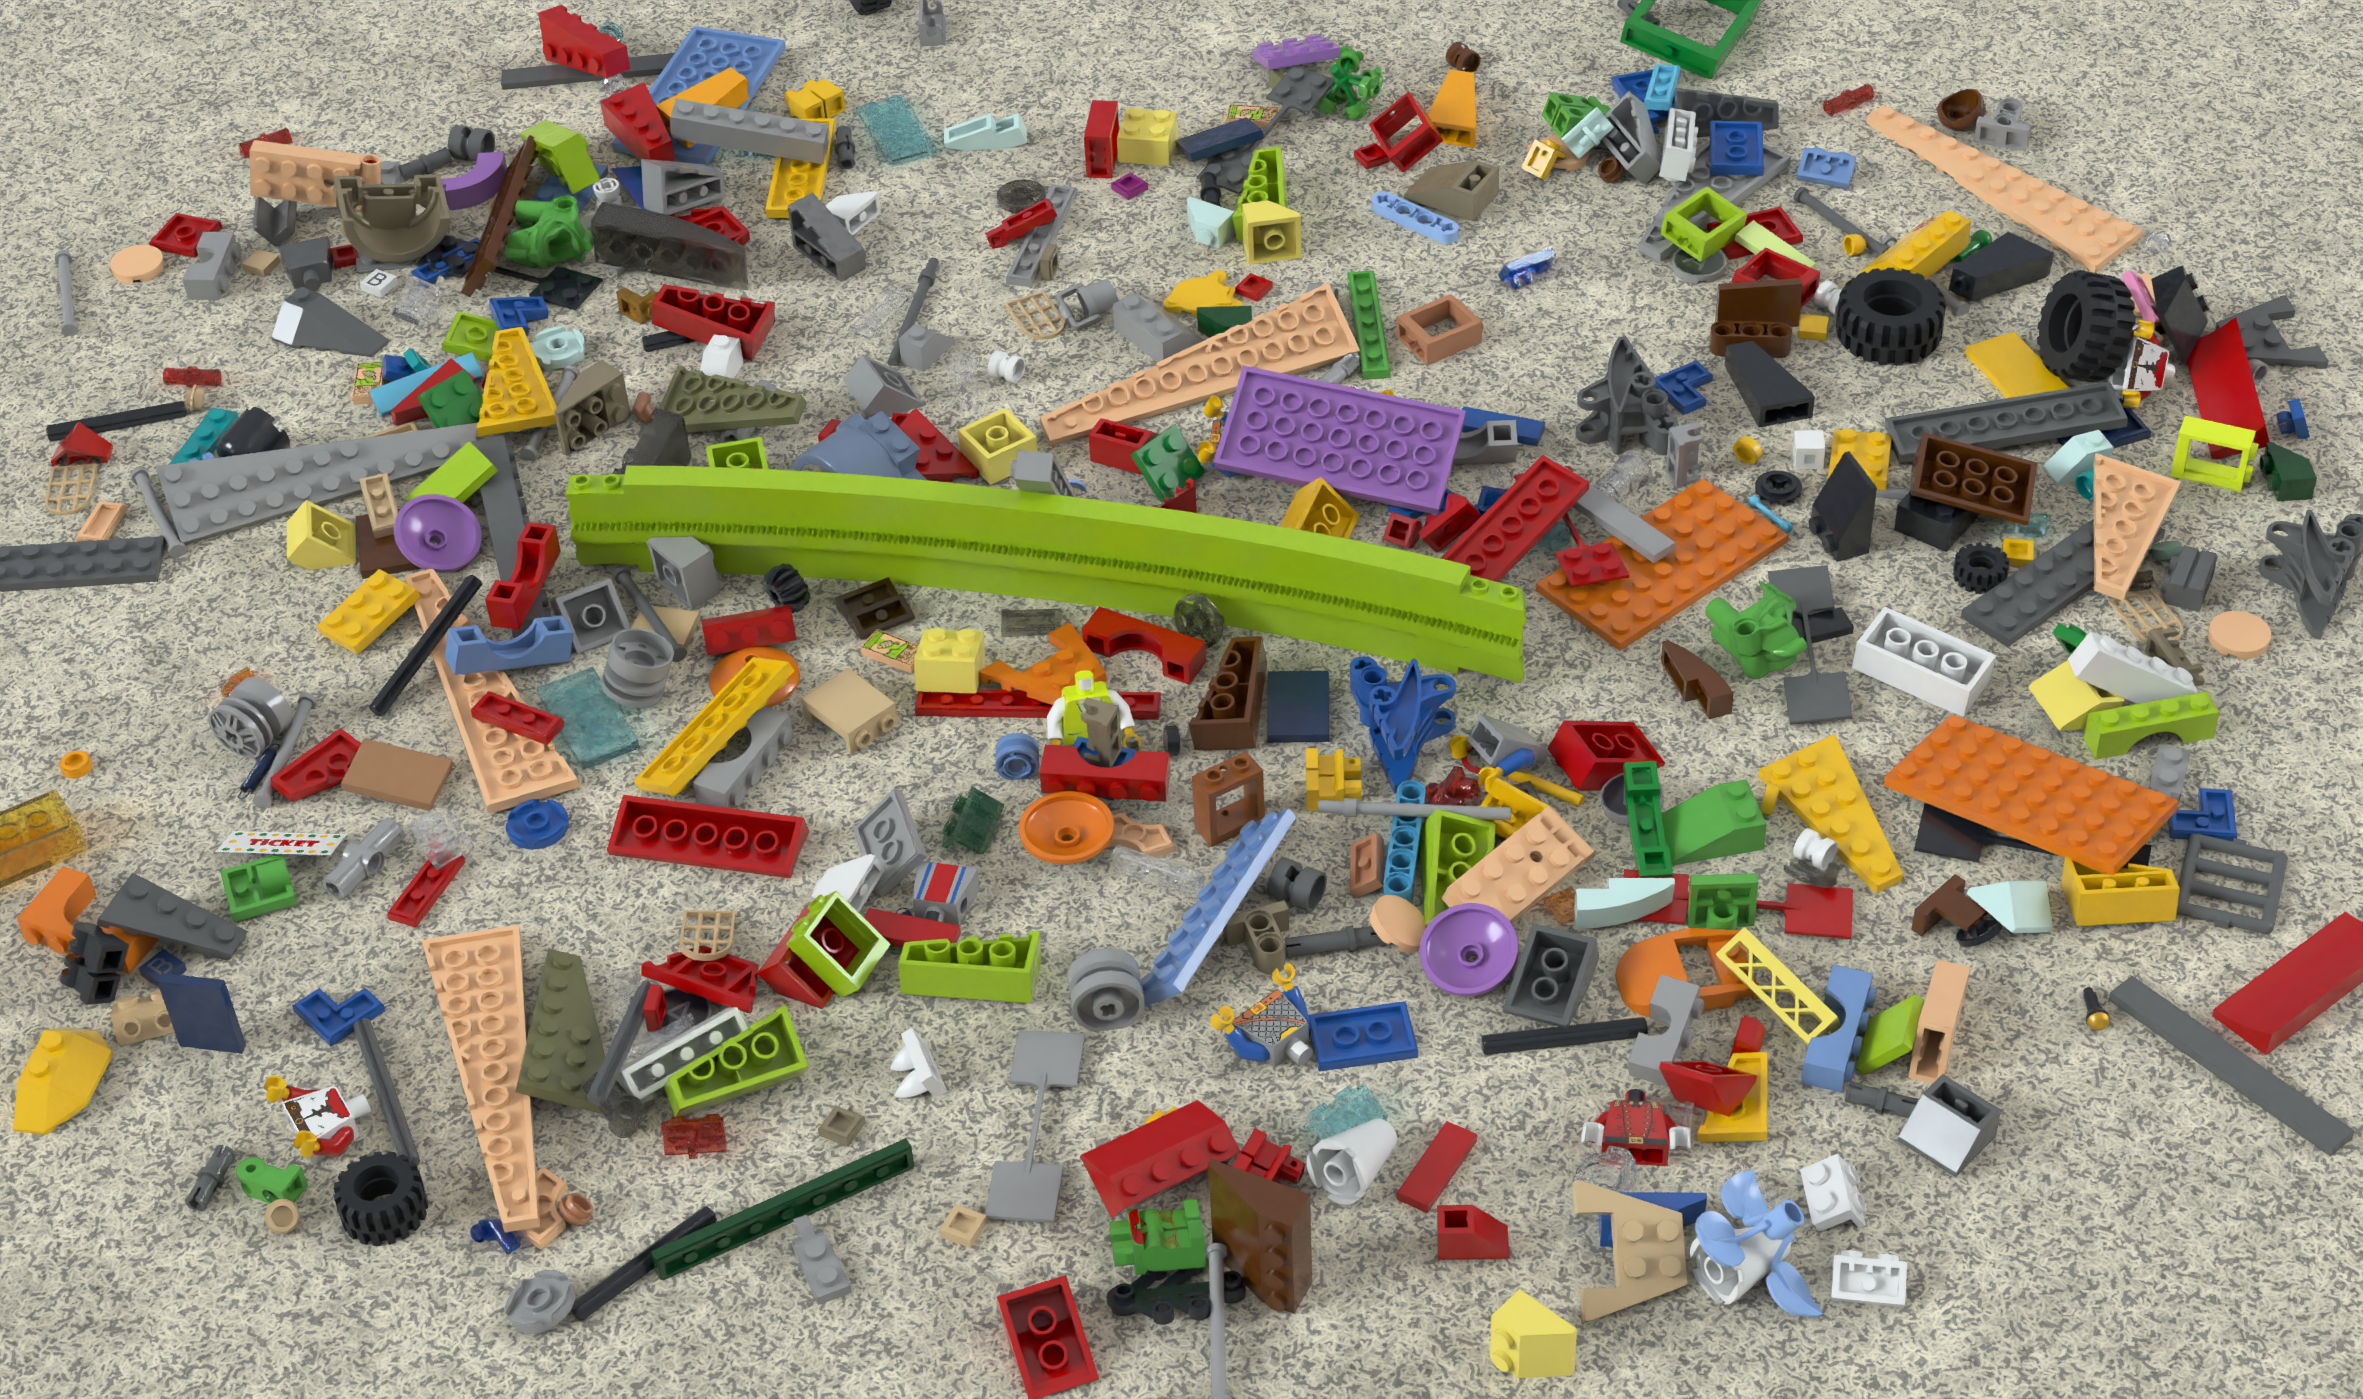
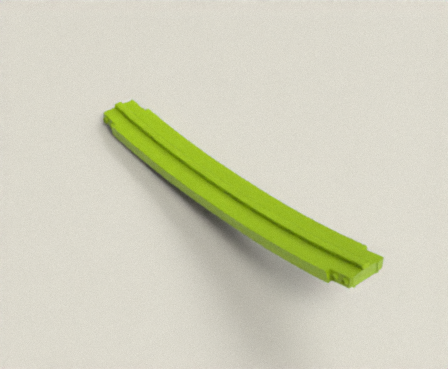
(1061, 552)

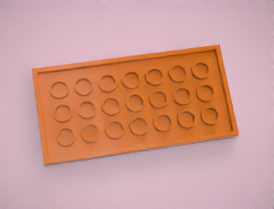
(1713, 544)
(2032, 794)

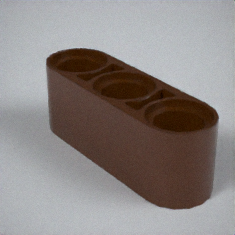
(1770, 336)

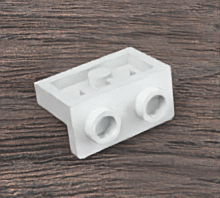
(1869, 1279)

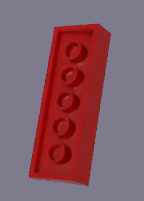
(2226, 385)
(707, 836)
(2297, 986)

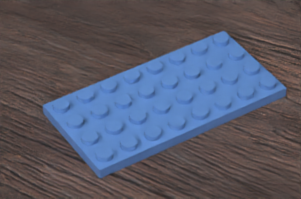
(703, 56)

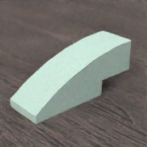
(986, 133)
(1621, 901)

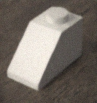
(855, 209)
(722, 356)
(851, 880)

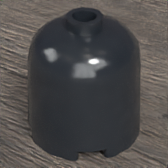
(252, 434)

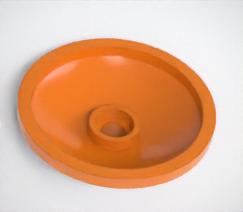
(734, 661)
(1066, 827)

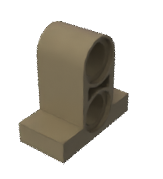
(1262, 934)

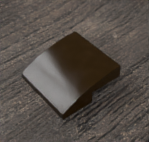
(874, 608)

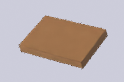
(397, 774)

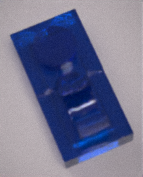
(1524, 266)

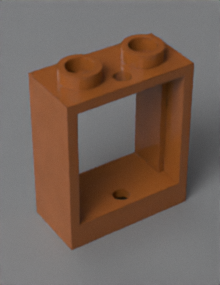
(1211, 783)

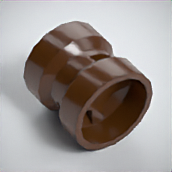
(1462, 57)

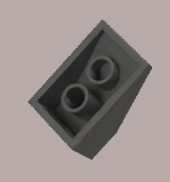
(1552, 976)

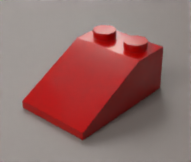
(1598, 749)
(1047, 1338)

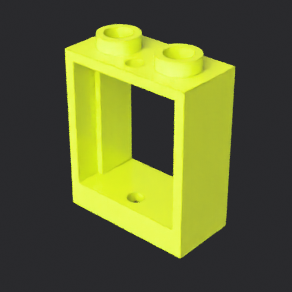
(2209, 472)

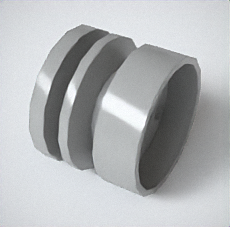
(637, 668)
(250, 717)

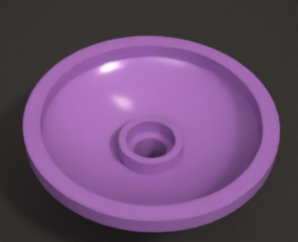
(438, 520)
(1464, 933)

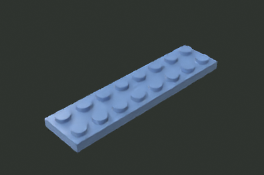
(1215, 906)

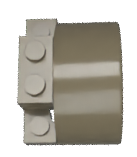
(388, 218)

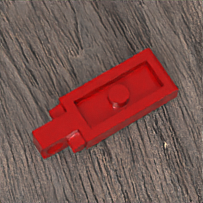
(1021, 223)

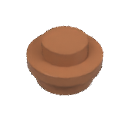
(576, 1209)

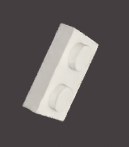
(1833, 1193)

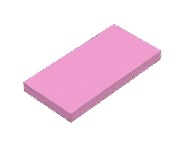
(2142, 297)

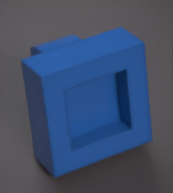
(2295, 420)

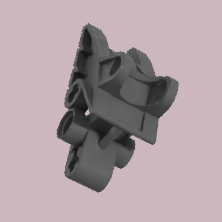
(1626, 404)
(2314, 565)

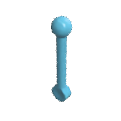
(1785, 526)

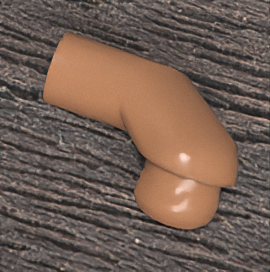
(642, 407)

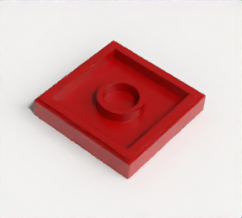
(183, 233)

